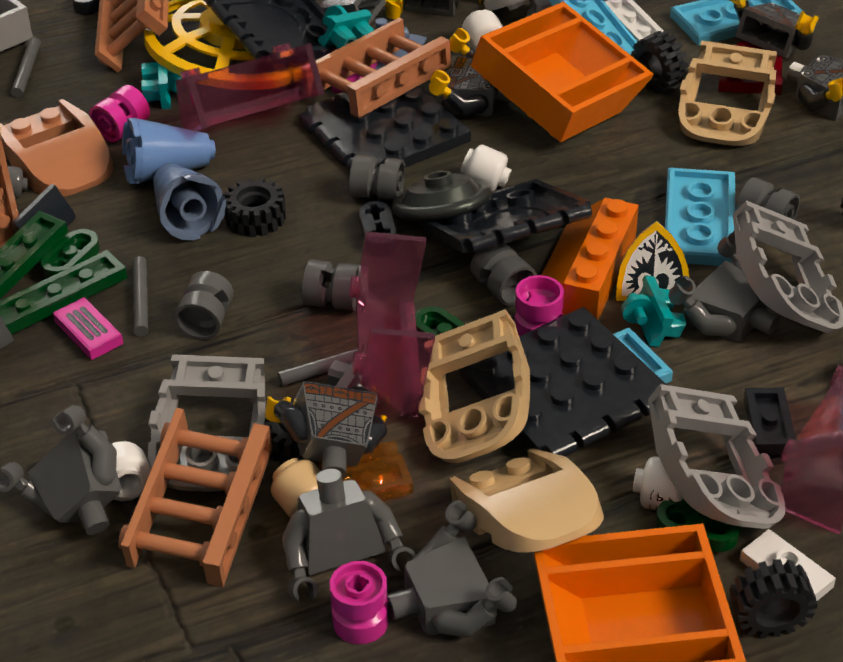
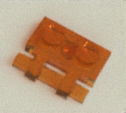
(381, 472)

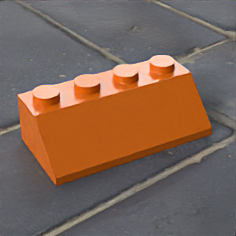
(591, 255)

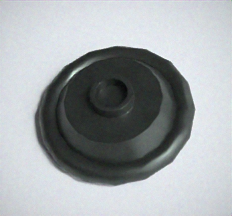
(441, 197)

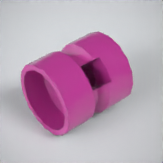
(113, 112)
(537, 302)
(359, 602)

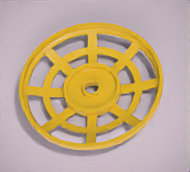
(210, 29)

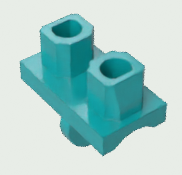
(344, 26)
(158, 83)
(653, 312)

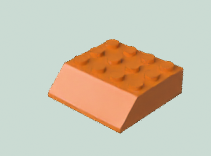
(560, 70)
(637, 598)

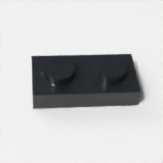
(770, 418)

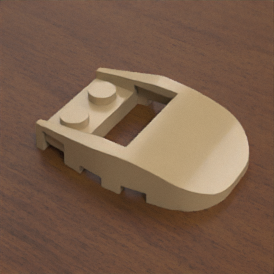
(723, 123)
(487, 423)
(531, 502)

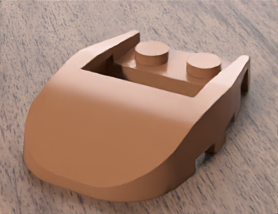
(58, 149)

